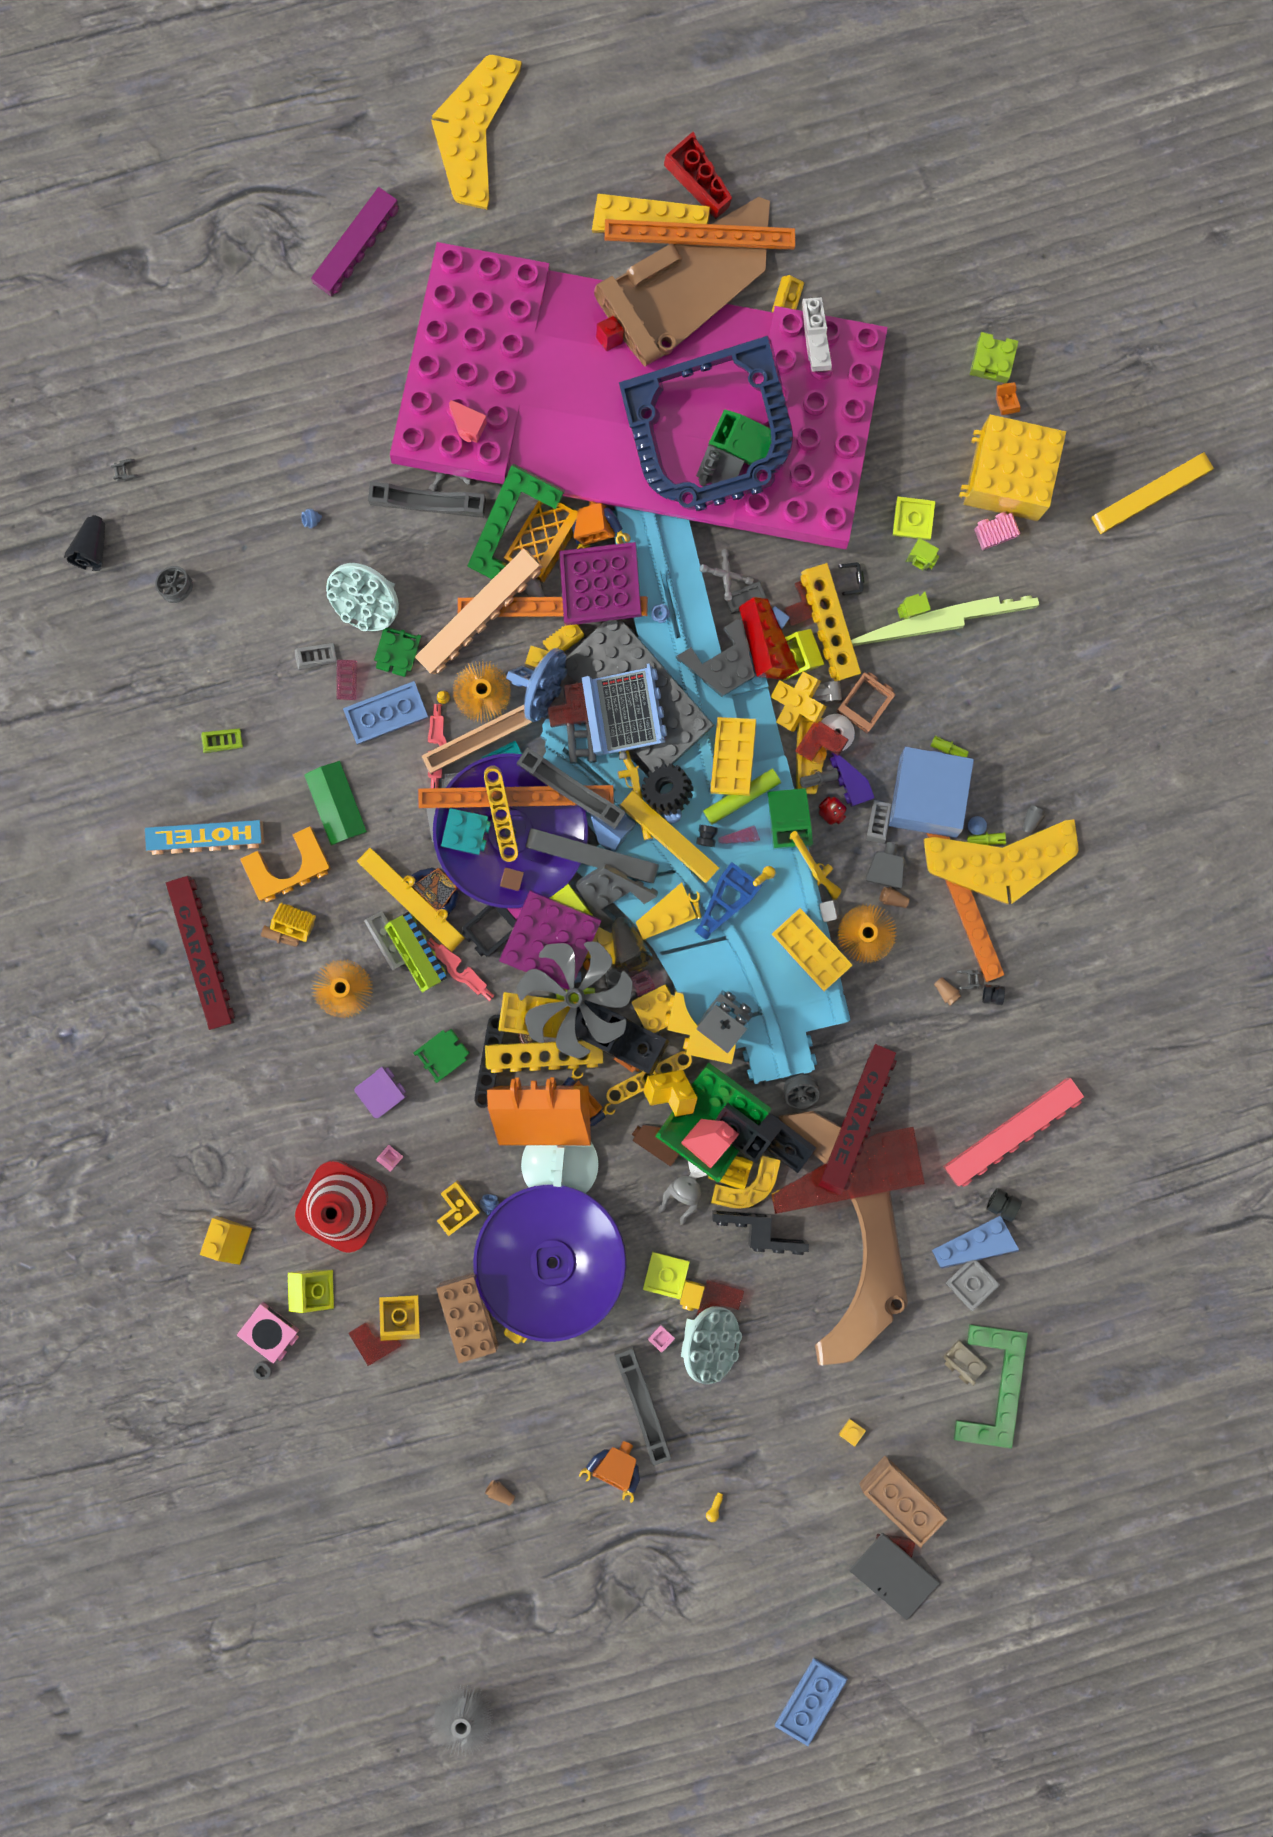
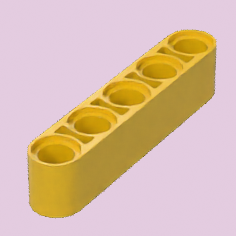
(501, 823)
(639, 1078)

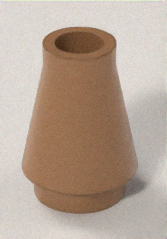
(893, 898)
(947, 991)
(499, 1493)

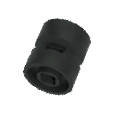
(1005, 1205)

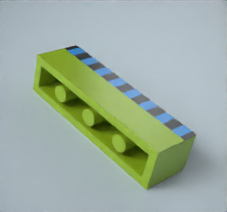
(415, 952)

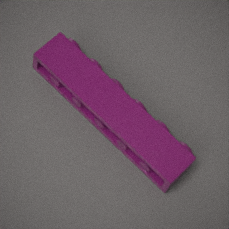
(355, 242)

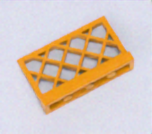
(559, 541)

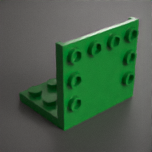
(713, 1093)

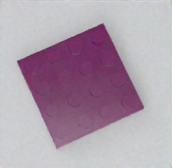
(600, 583)
(544, 923)

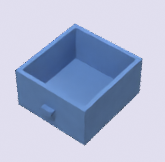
(931, 792)

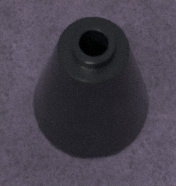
(88, 545)

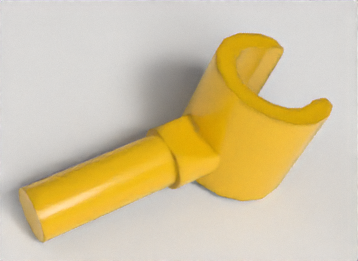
(696, 905)

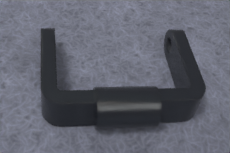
(859, 576)

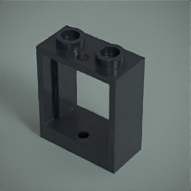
(469, 935)

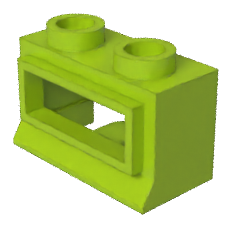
(923, 555)
(913, 606)

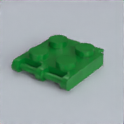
(397, 651)
(442, 1054)

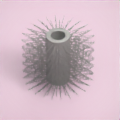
(462, 1720)

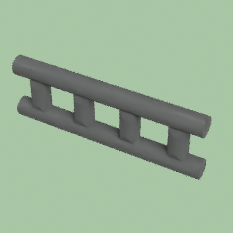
(572, 734)

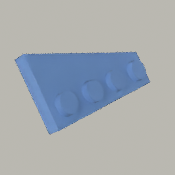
(982, 1242)

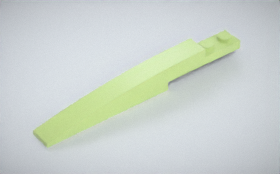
(946, 619)

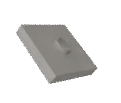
(972, 1284)

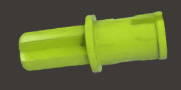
(948, 747)
(988, 839)

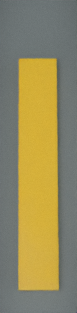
(669, 836)

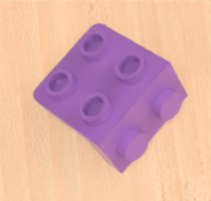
(380, 1092)

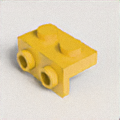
(737, 1173)

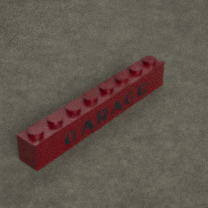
(200, 952)
(857, 1119)

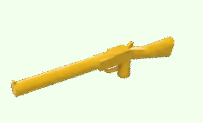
(632, 772)
(819, 875)

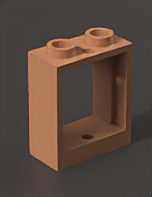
(856, 719)

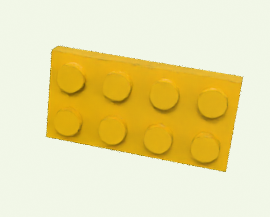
(733, 756)
(811, 949)
(514, 1012)

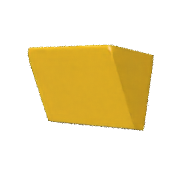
(788, 292)

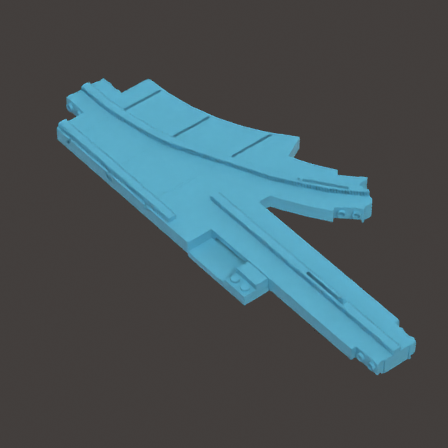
(740, 952)

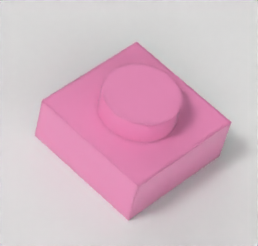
(389, 1158)
(661, 1338)

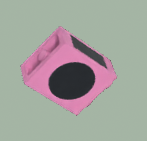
(268, 1333)

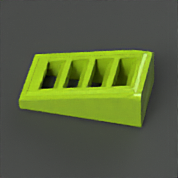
(214, 748)

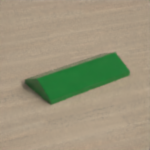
(335, 802)

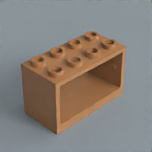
(467, 1318)
(902, 1501)

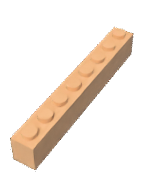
(478, 612)

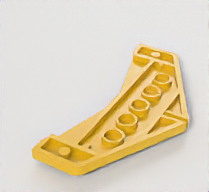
(469, 115)
(993, 868)

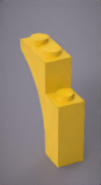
(697, 1044)

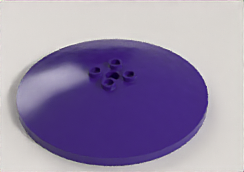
(482, 874)
(515, 1270)

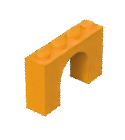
(313, 864)

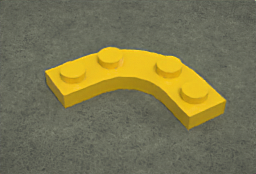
(752, 1194)

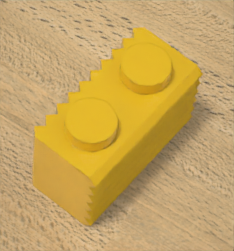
(564, 638)
(293, 922)

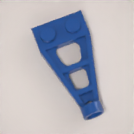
(740, 881)

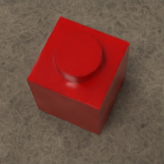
(609, 333)

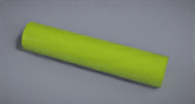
(734, 802)

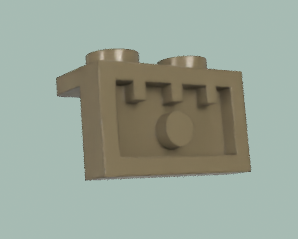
(965, 1362)

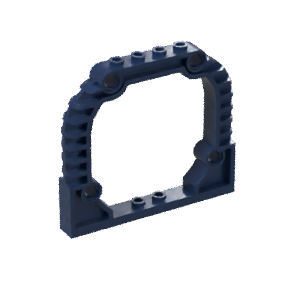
(642, 394)

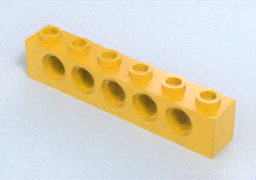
(833, 612)
(494, 1053)

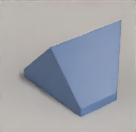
(612, 838)

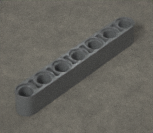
(591, 855)

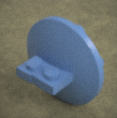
(541, 683)

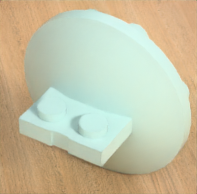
(362, 595)
(560, 1166)
(710, 1344)

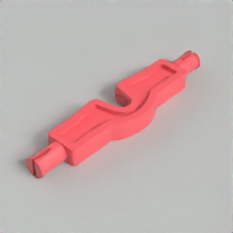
(436, 736)
(468, 976)

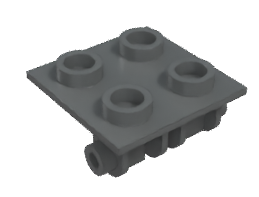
(718, 466)

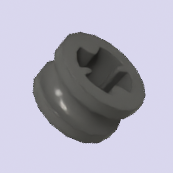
(267, 1365)

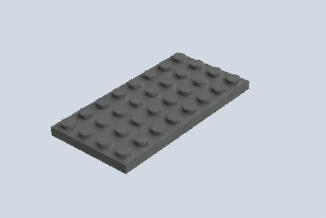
(617, 650)

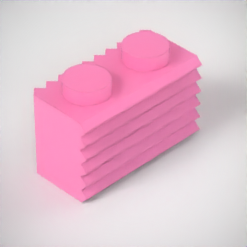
(997, 530)

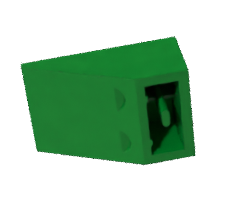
(741, 437)
(788, 814)

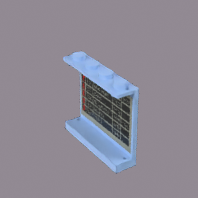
(624, 711)

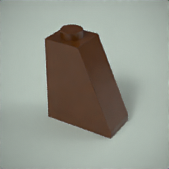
(645, 1137)

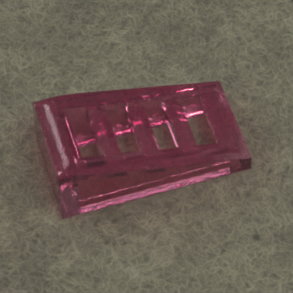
(346, 663)
(745, 835)
(639, 976)

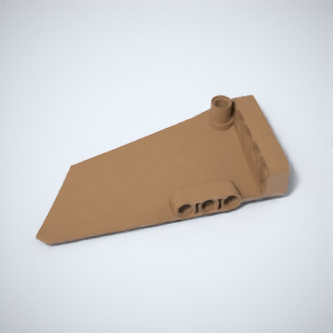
(681, 287)

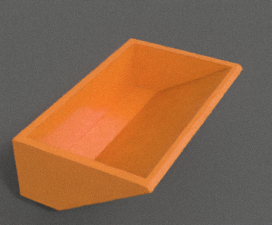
(540, 1114)

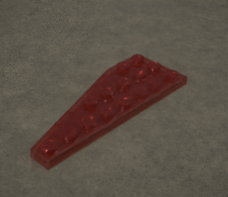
(886, 1164)

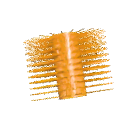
(474, 684)
(867, 946)
(339, 999)

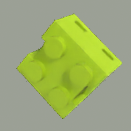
(993, 358)

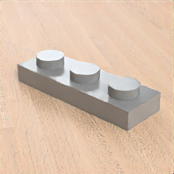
(376, 927)

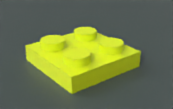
(913, 518)
(666, 1275)

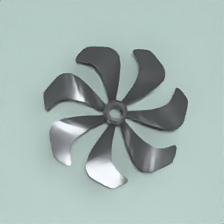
(616, 997)

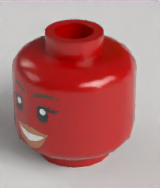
(832, 810)

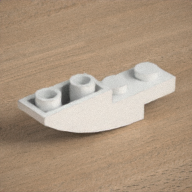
(816, 334)

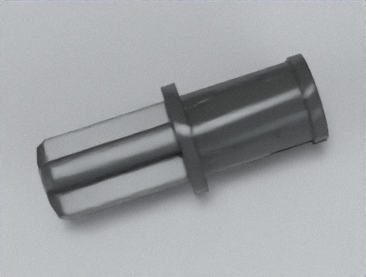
(819, 778)

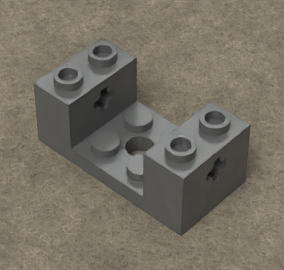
(721, 1024)

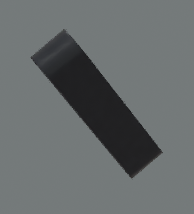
(480, 1087)

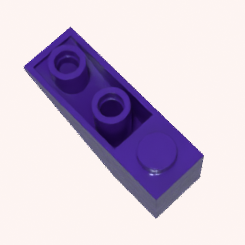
(855, 784)

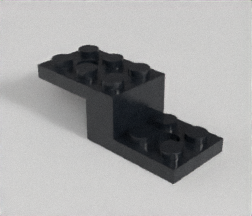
(626, 1046)
(769, 1136)
(760, 1232)

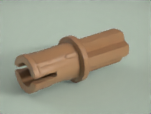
(279, 937)

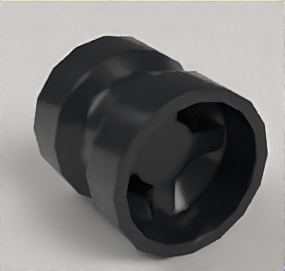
(706, 836)
(993, 994)

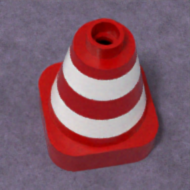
(355, 1197)

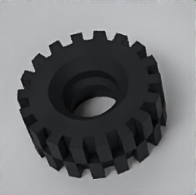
(675, 798)

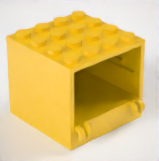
(1014, 467)

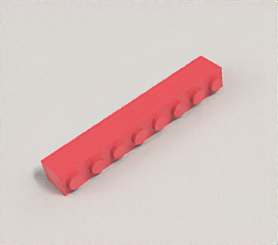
(1014, 1131)

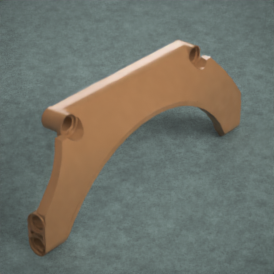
(881, 1269)

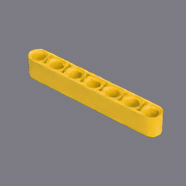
(1152, 493)
(410, 899)

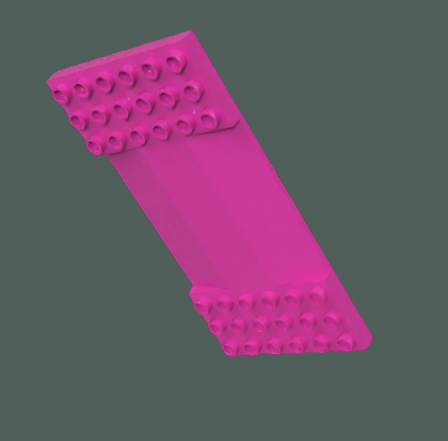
(527, 356)

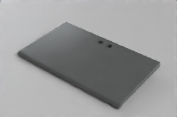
(891, 1570)

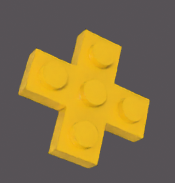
(798, 701)

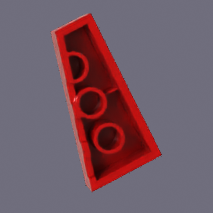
(697, 174)
(766, 640)

